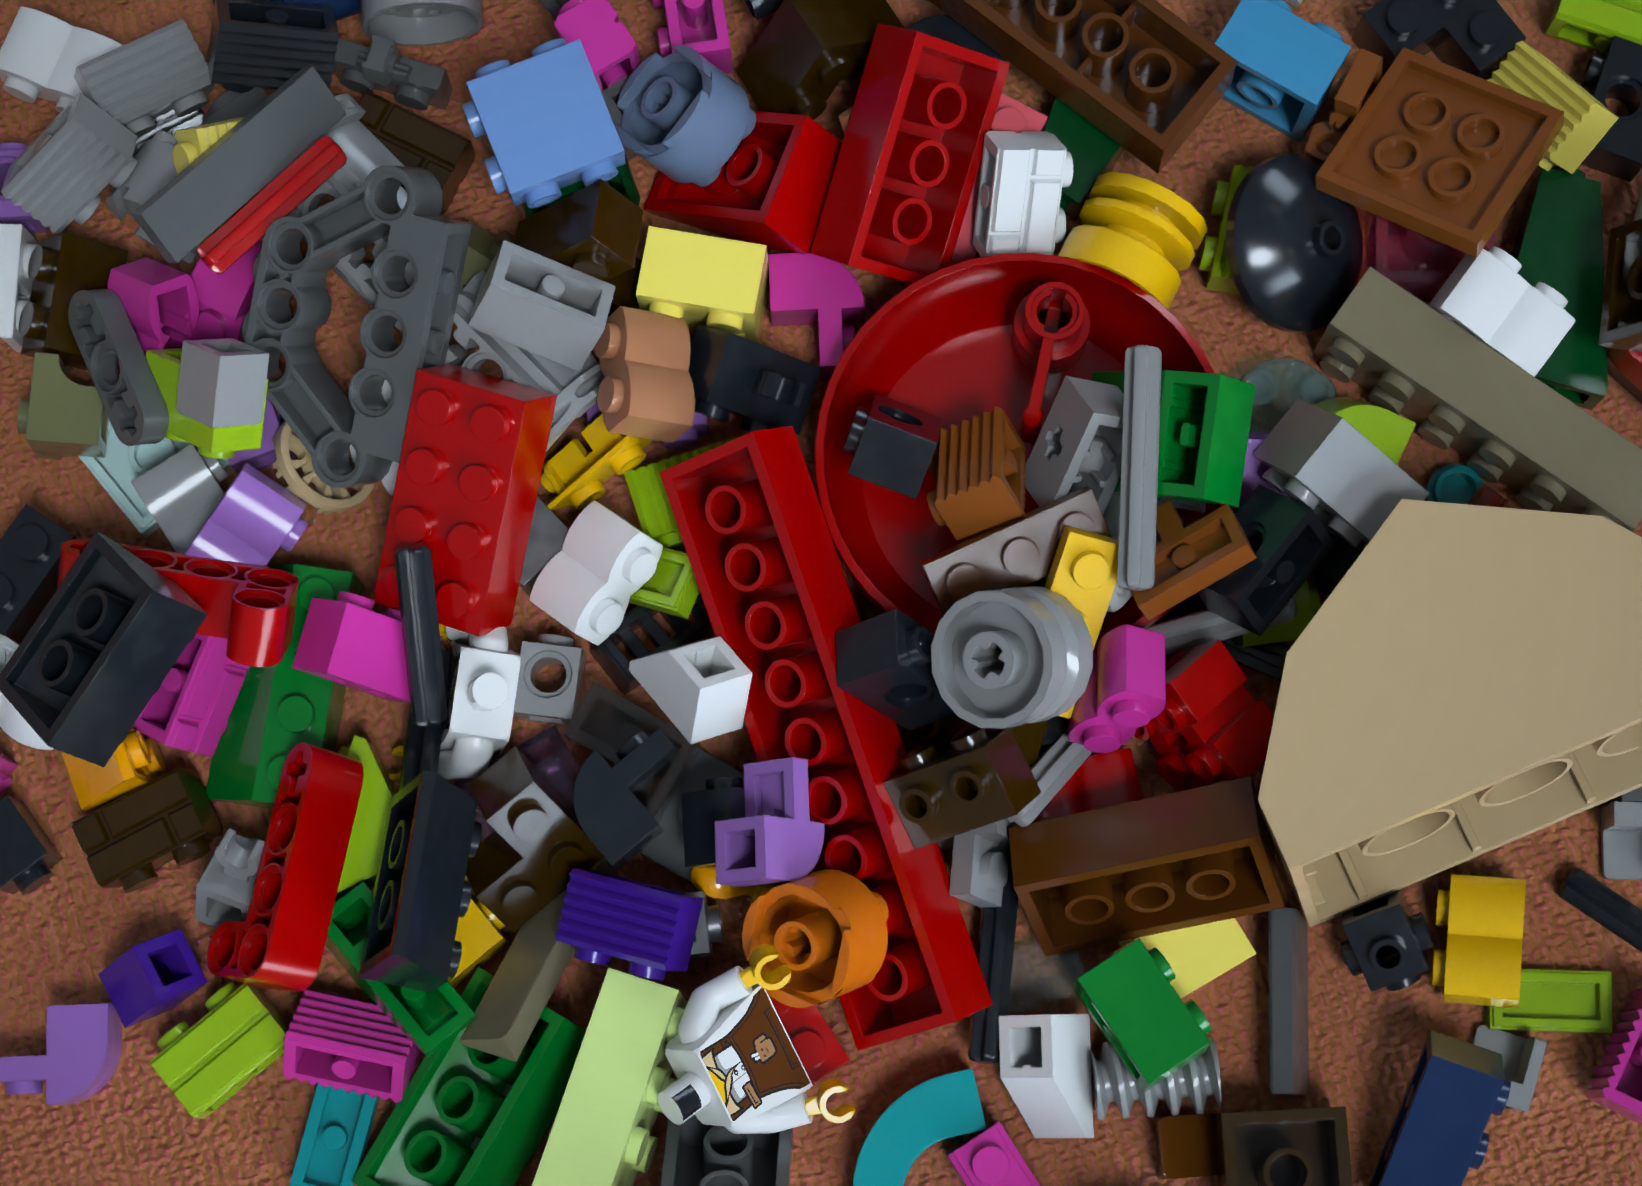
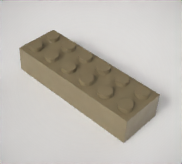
(1481, 405)

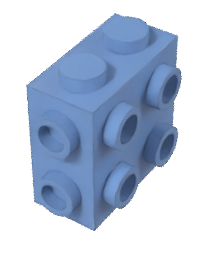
(543, 123)

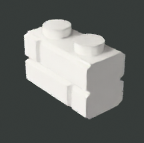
(1021, 193)

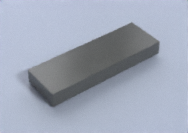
(1288, 1002)

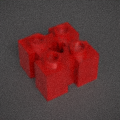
(1208, 722)

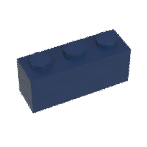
(1443, 1115)

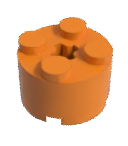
(824, 930)

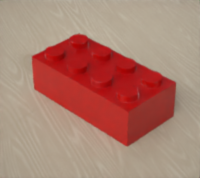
(909, 155)
(468, 492)

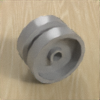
(1011, 656)

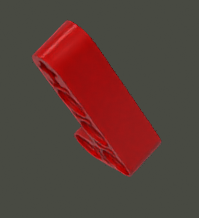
(243, 601)
(296, 875)

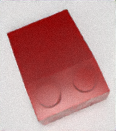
(765, 191)

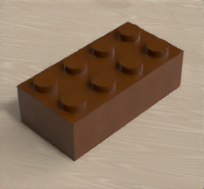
(1146, 867)

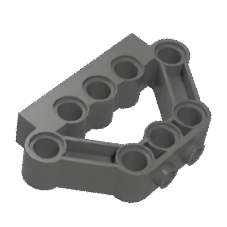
(426, 311)

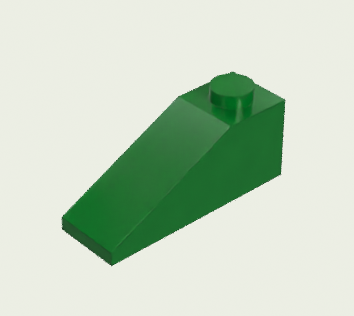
(422, 1016)

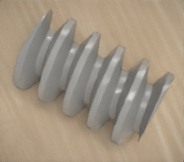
(1115, 1084)

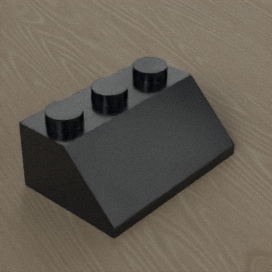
(99, 651)
(421, 885)

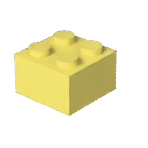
(705, 281)

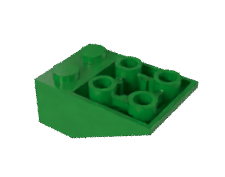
(1200, 435)

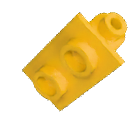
(581, 475)

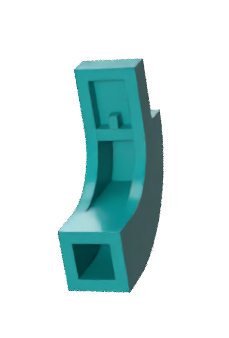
(914, 1122)

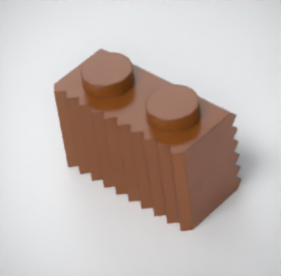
(978, 475)

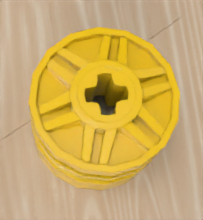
(1137, 233)

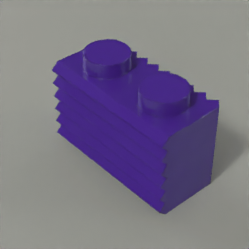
(628, 921)

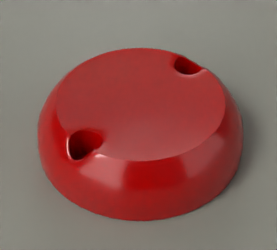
(958, 349)

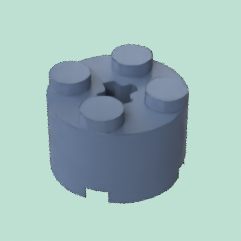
(683, 115)

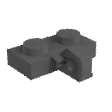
(385, 70)

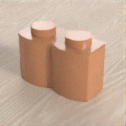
(645, 375)

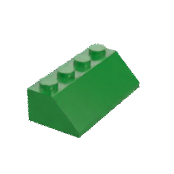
(279, 707)
(473, 1112)

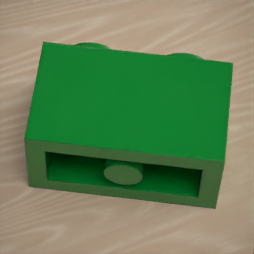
(1144, 1014)

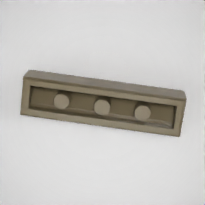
(523, 983)

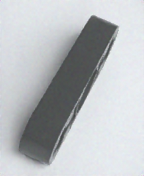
(133, 397)

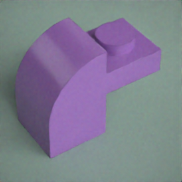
(776, 834)
(79, 1056)

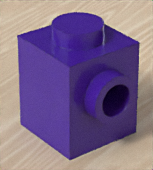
(152, 978)

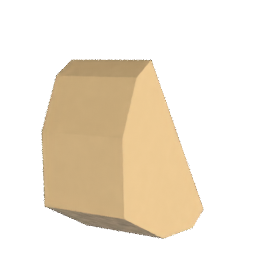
(1454, 698)

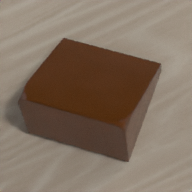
(1185, 1146)

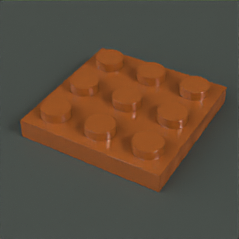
(1440, 151)

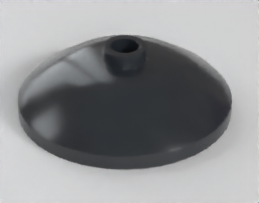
(1292, 245)

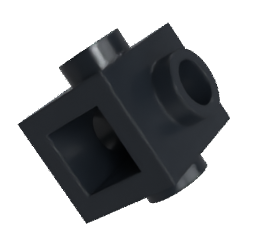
(1386, 943)

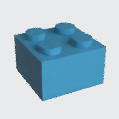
(1281, 64)

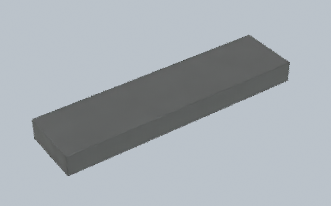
(239, 164)

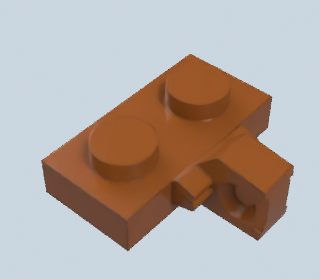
(1350, 90)
(1192, 556)

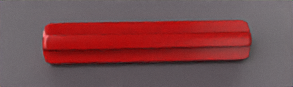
(272, 202)

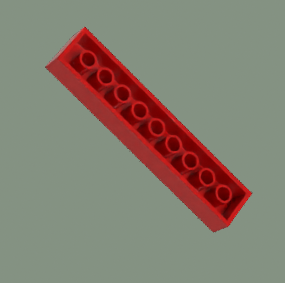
(777, 602)

